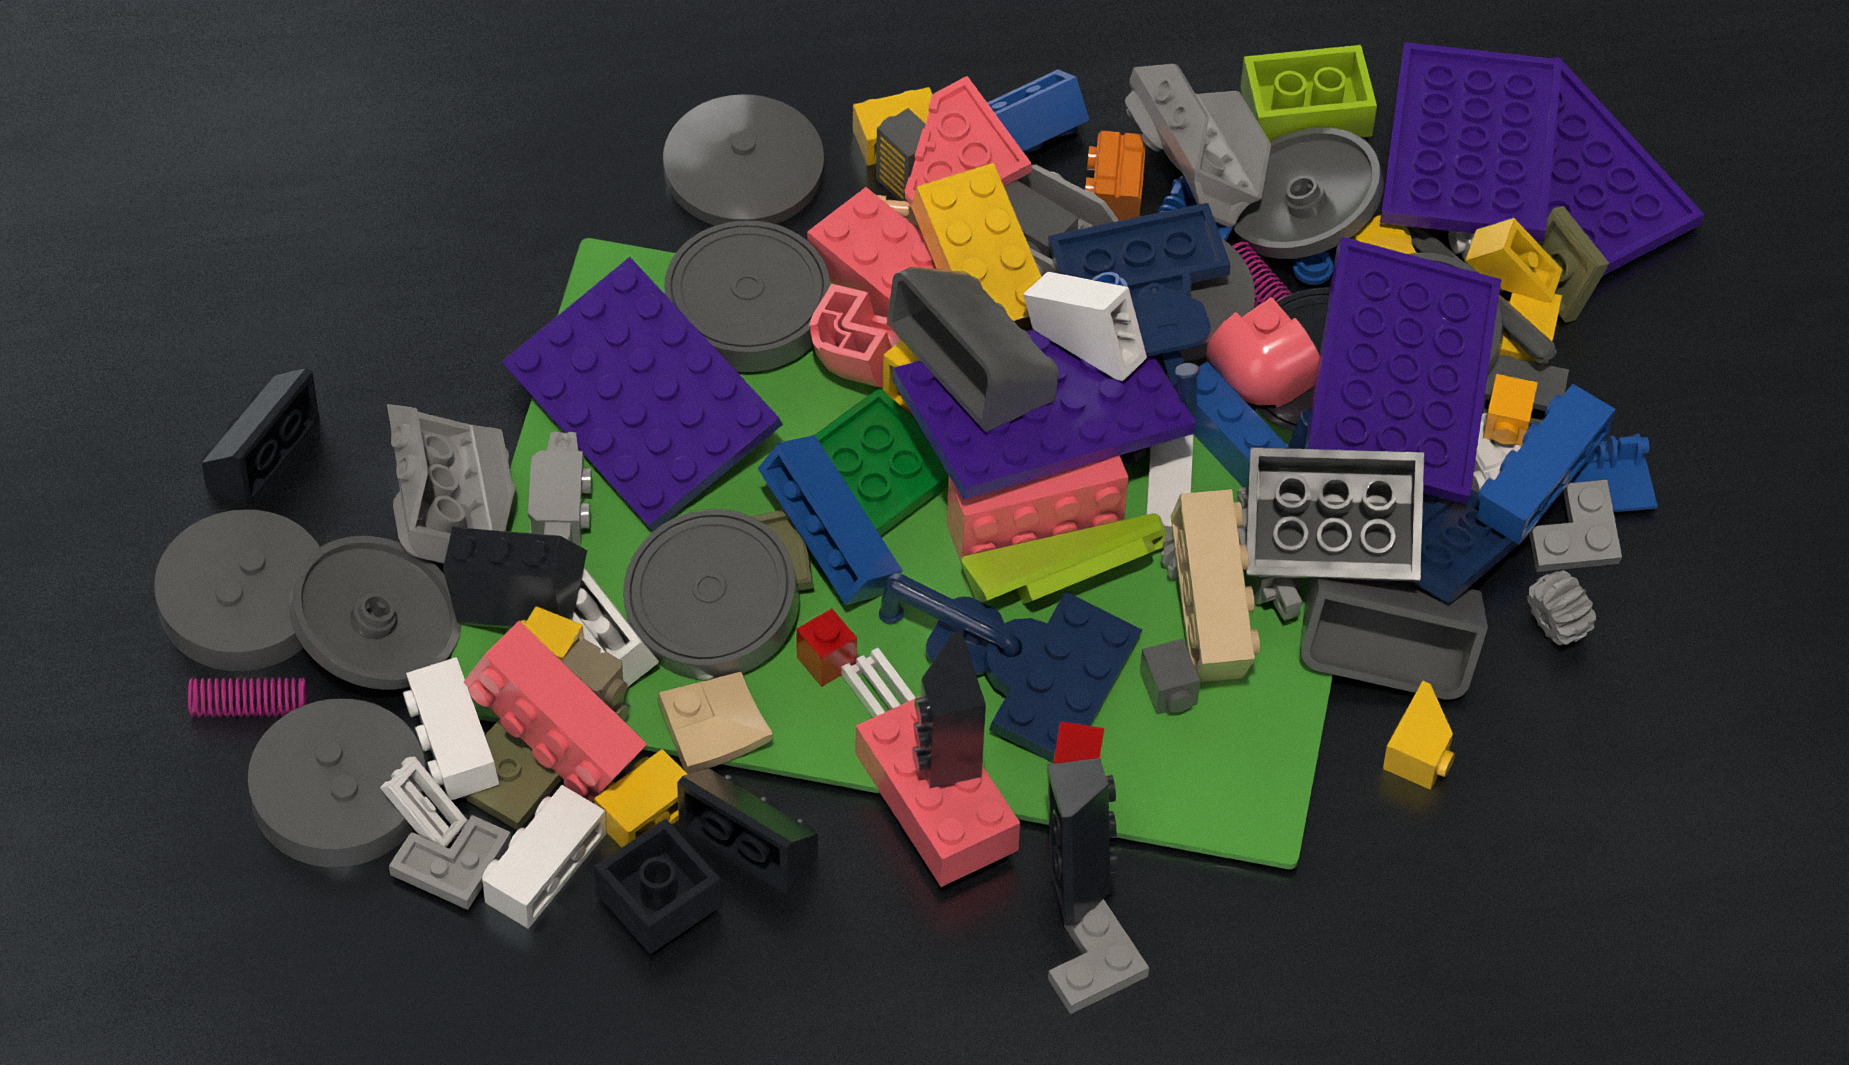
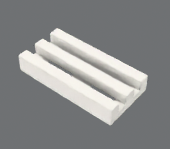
(866, 666)
(419, 809)

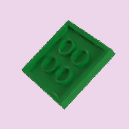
(883, 459)

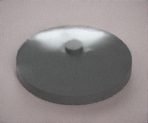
(743, 160)
(1314, 193)
(372, 611)

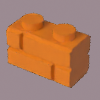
(1118, 172)

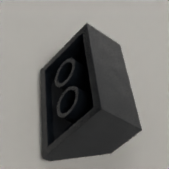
(262, 437)
(505, 574)
(950, 718)
(746, 828)
(1081, 835)

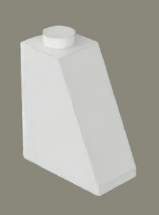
(1088, 320)

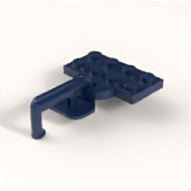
(1159, 262)
(1454, 543)
(1061, 664)

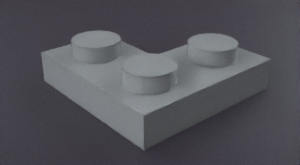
(1586, 539)
(452, 872)
(1106, 963)

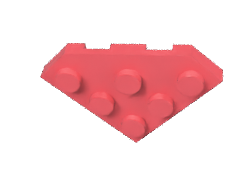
(963, 136)

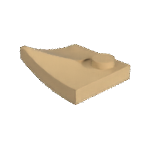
(713, 721)

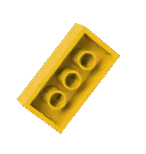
(977, 232)

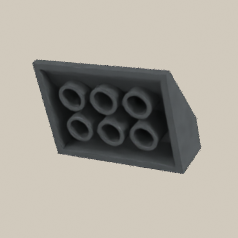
(1335, 514)

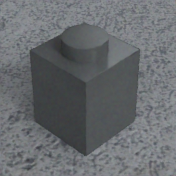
(1170, 676)

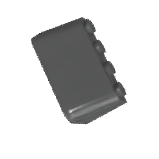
(970, 344)
(1393, 634)

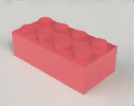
(867, 245)
(1038, 508)
(553, 712)
(950, 825)

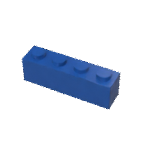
(1042, 110)
(1229, 425)
(1545, 463)
(829, 519)

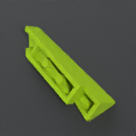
(1062, 559)

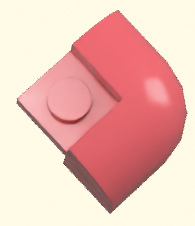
(850, 335)
(1264, 355)

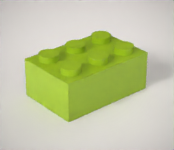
(1310, 91)

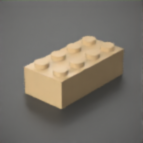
(1213, 584)

